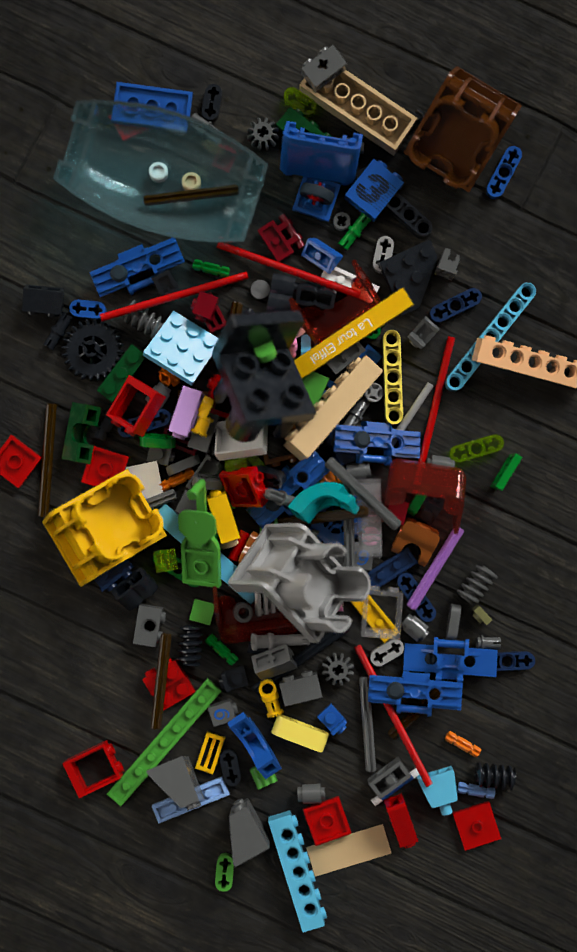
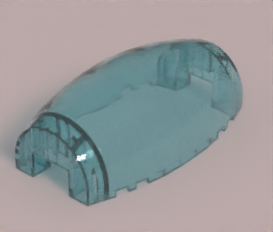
(120, 141)

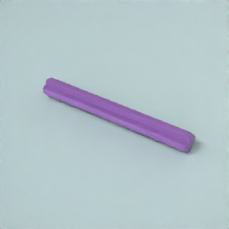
(434, 569)

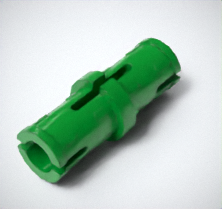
(354, 231)

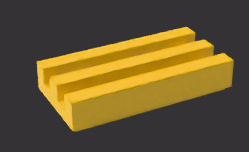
(215, 737)

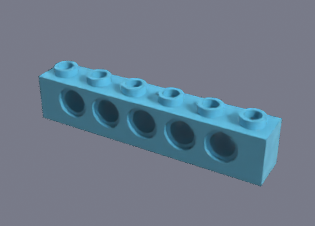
(308, 918)

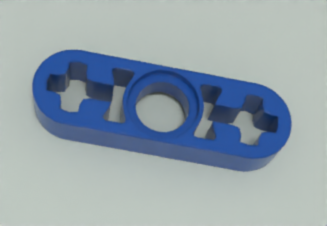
(505, 157)

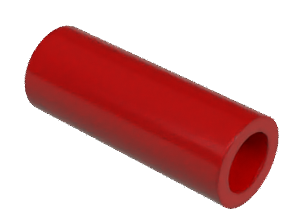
(236, 551)

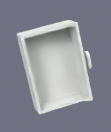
(228, 448)

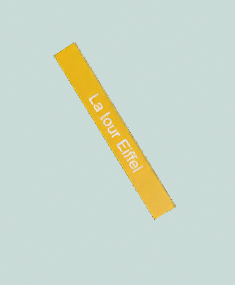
(353, 332)

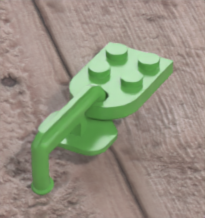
(199, 548)

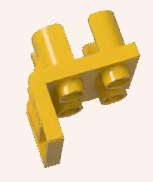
(104, 526)

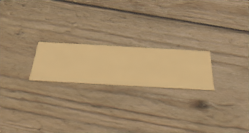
(349, 850)

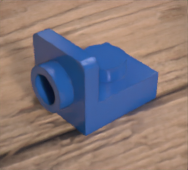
(332, 719)

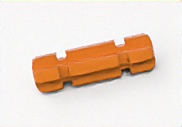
(177, 479)
(463, 744)

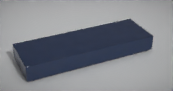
(392, 567)

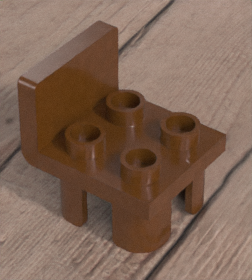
(461, 129)

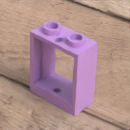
(186, 413)

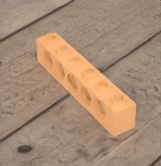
(483, 354)

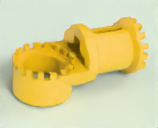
(203, 421)
(270, 698)

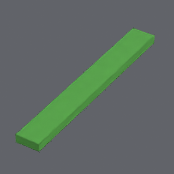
(164, 742)

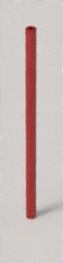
(289, 269)
(173, 296)
(436, 399)
(396, 721)

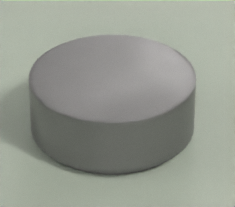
(260, 289)

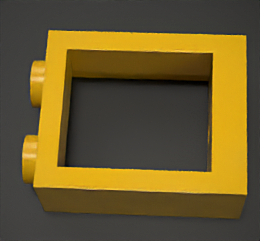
(224, 516)

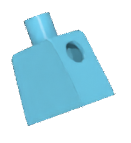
(442, 790)

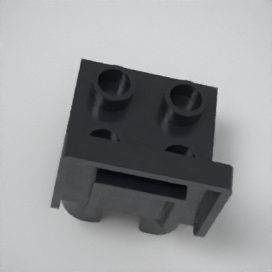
(261, 390)

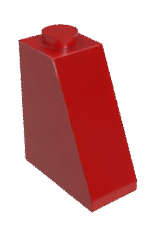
(401, 821)

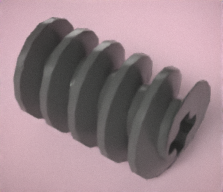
(144, 321)
(476, 584)

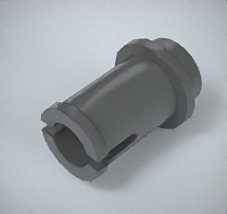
(487, 642)

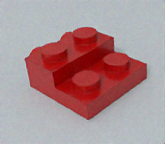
(244, 487)
(177, 684)

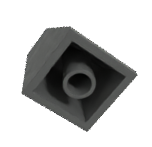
(178, 782)
(247, 832)

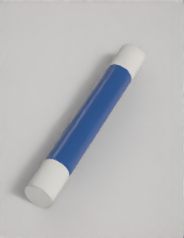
(414, 773)

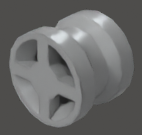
(376, 390)

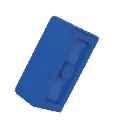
(321, 255)

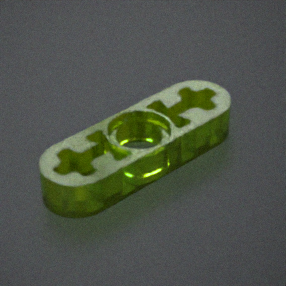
(488, 439)

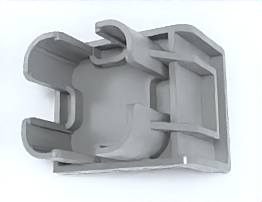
(301, 578)

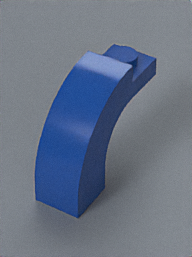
(255, 744)

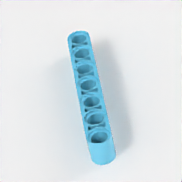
(496, 330)
(170, 524)

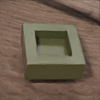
(480, 615)

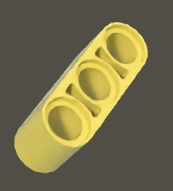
(300, 733)

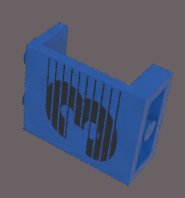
(374, 189)

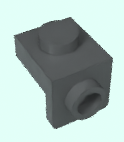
(423, 333)

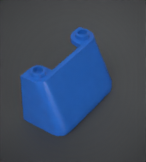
(319, 155)

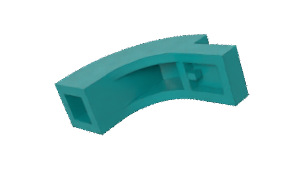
(319, 496)

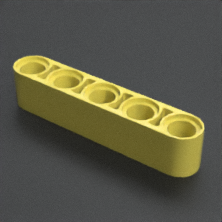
(396, 369)

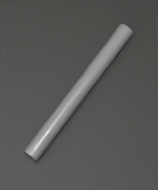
(414, 408)

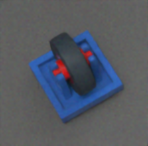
(316, 198)

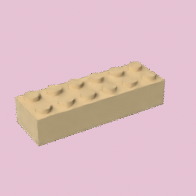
(364, 110)
(333, 407)

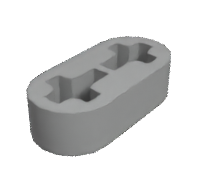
(378, 252)
(389, 656)

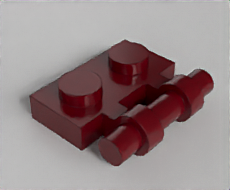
(276, 241)

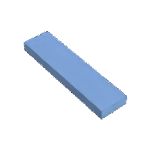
(211, 791)

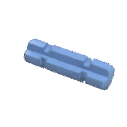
(475, 790)

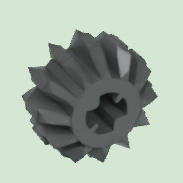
(269, 137)
(334, 663)

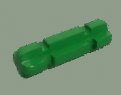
(211, 268)
(221, 649)

